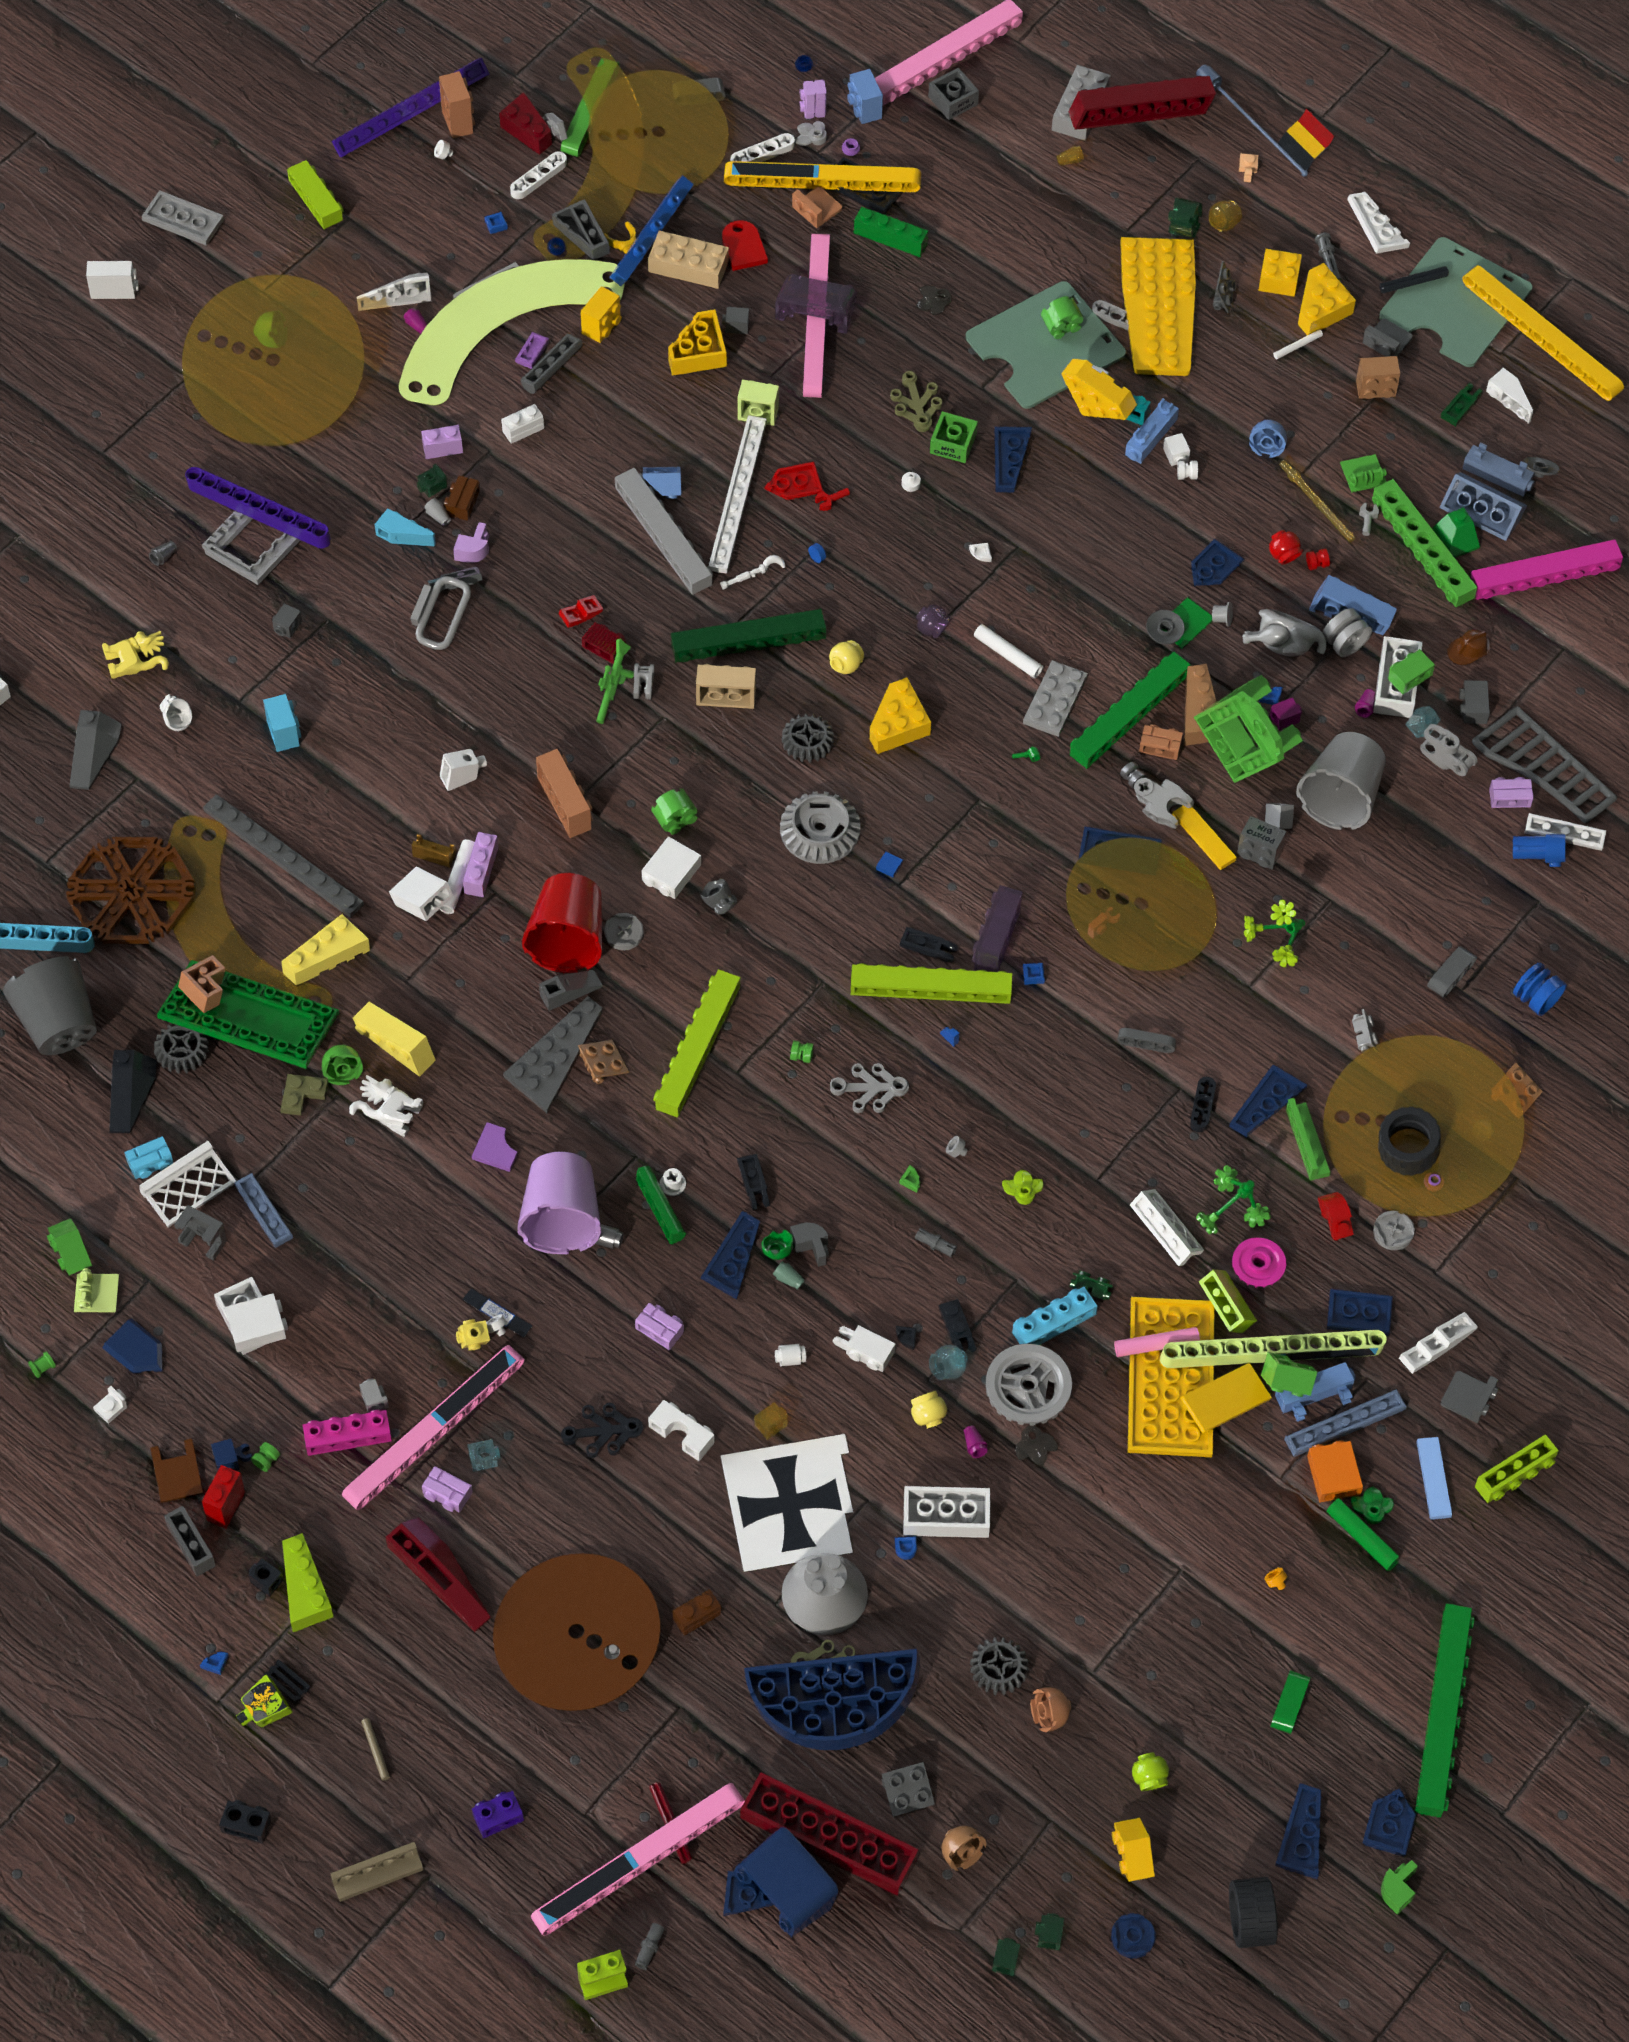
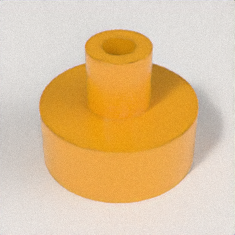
(1276, 1578)

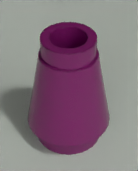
(415, 320)
(1365, 704)
(975, 1443)

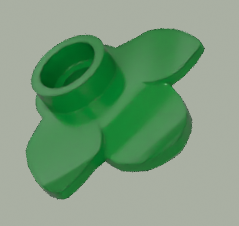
(1372, 1505)

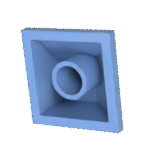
(664, 479)

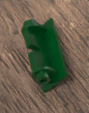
(1099, 1286)

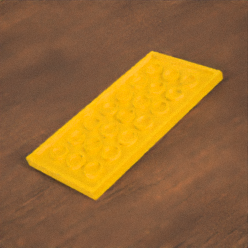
(1155, 1409)

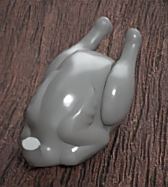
(1285, 634)

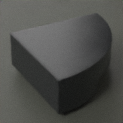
(906, 1336)

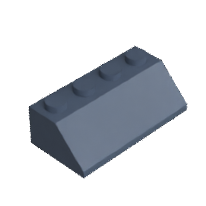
(1485, 505)

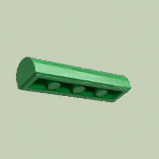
(659, 1205)
(1363, 1534)

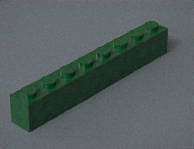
(748, 635)

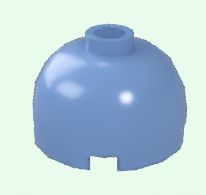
(1268, 438)

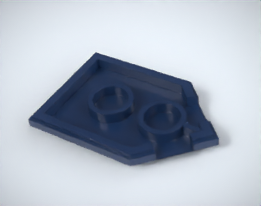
(1214, 564)
(135, 1348)
(1390, 1824)

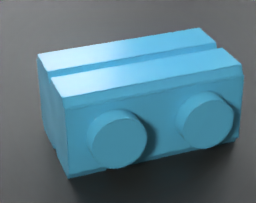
(149, 1158)

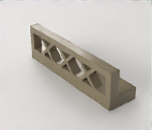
(376, 1871)

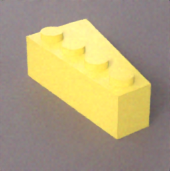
(325, 950)
(395, 1037)

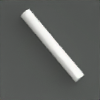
(1303, 341)

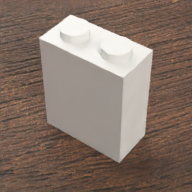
(112, 279)
(671, 868)
(421, 893)
(256, 1322)

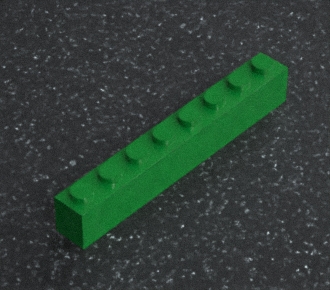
(1129, 710)

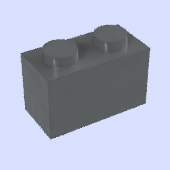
(1474, 702)

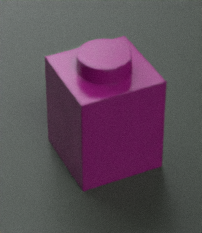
(1285, 713)

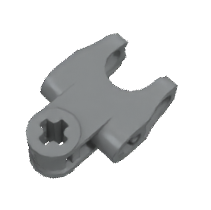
(1448, 751)
(1160, 799)

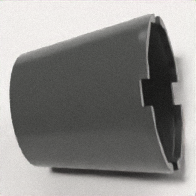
(53, 1005)

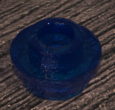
(804, 63)
(556, 241)

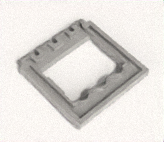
(268, 559)

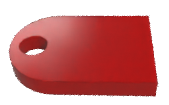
(744, 246)

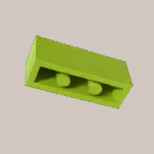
(1227, 1301)

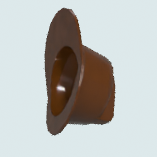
(1469, 647)

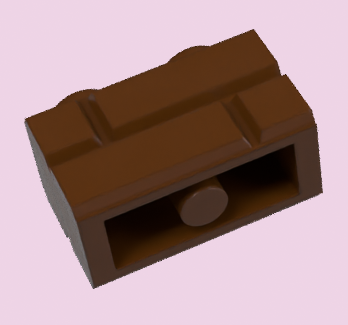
(462, 497)
(696, 1612)

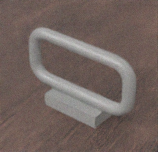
(425, 606)

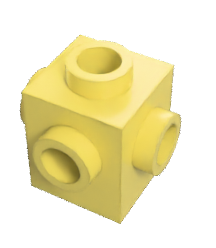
(477, 1329)

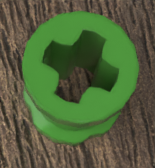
(41, 1364)

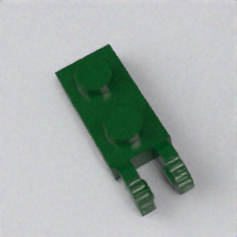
(1461, 405)

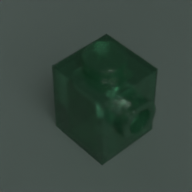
(1049, 1931)

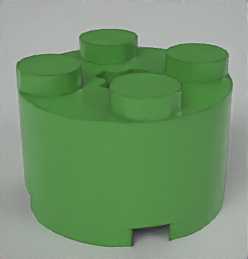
(1062, 317)
(674, 811)

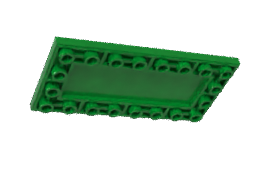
(256, 1019)

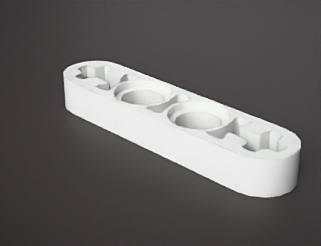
(760, 148)
(536, 173)

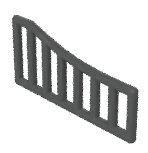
(1528, 771)

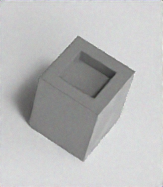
(1279, 815)

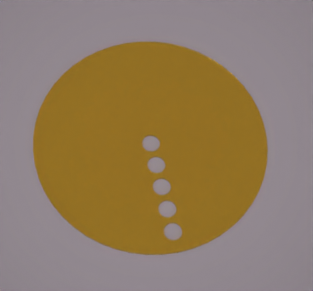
(284, 402)
(1459, 1091)

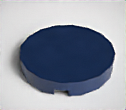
(1133, 1935)

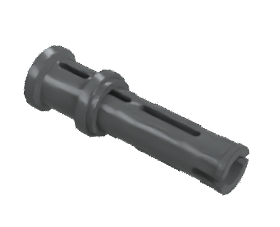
(1326, 251)

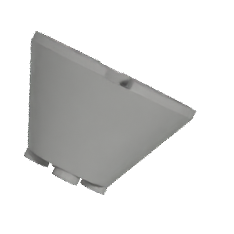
(824, 1594)

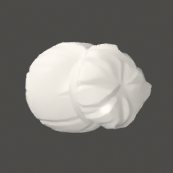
(176, 713)

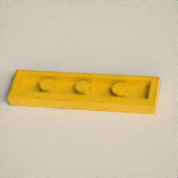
(1204, 837)

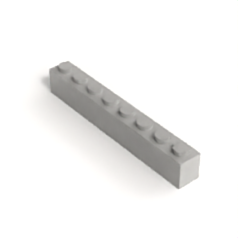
(664, 531)

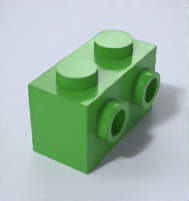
(1411, 671)

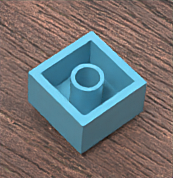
(282, 722)

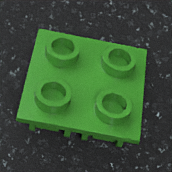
(1363, 473)

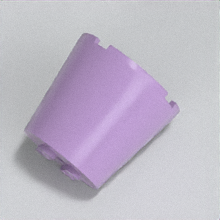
(560, 1205)

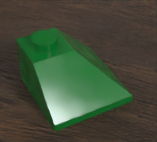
(1457, 533)

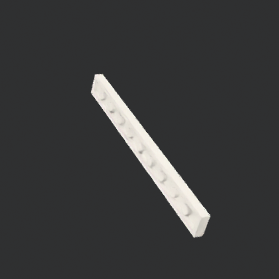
(737, 494)

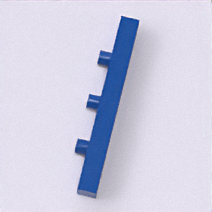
(650, 231)

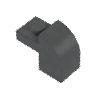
(808, 1237)

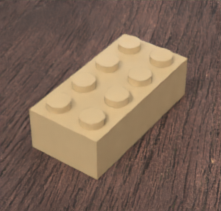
(688, 259)

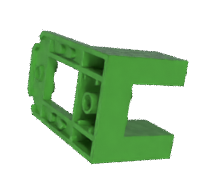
(1233, 743)

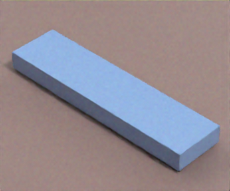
(1434, 1478)

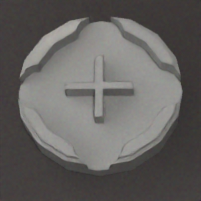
(623, 931)
(1393, 1230)

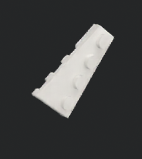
(1376, 225)

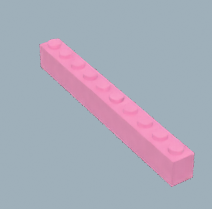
(949, 50)

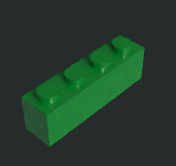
(891, 232)

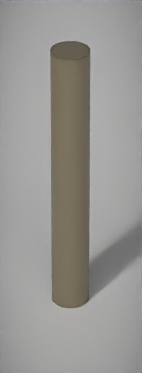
(375, 1749)

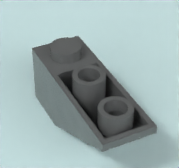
(568, 987)

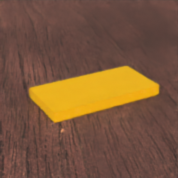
(1226, 1398)

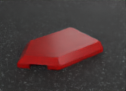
(795, 481)

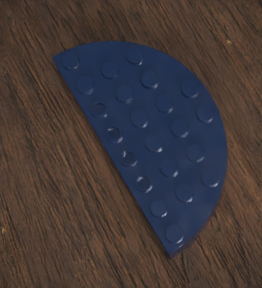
(835, 1699)

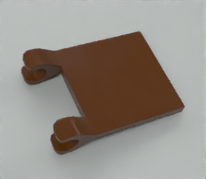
(178, 1475)

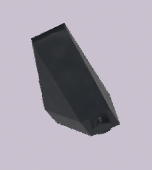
(131, 1081)

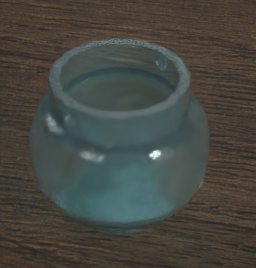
(948, 1362)

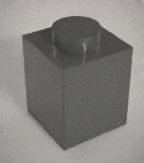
(736, 320)

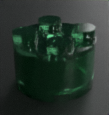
(1185, 217)

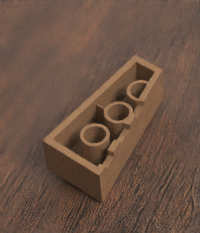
(1198, 697)

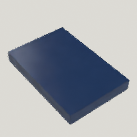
(1359, 1311)

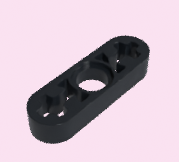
(1202, 1111)

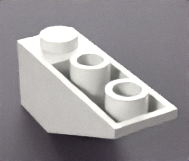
(1509, 392)

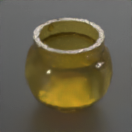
(1224, 215)

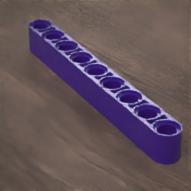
(258, 507)

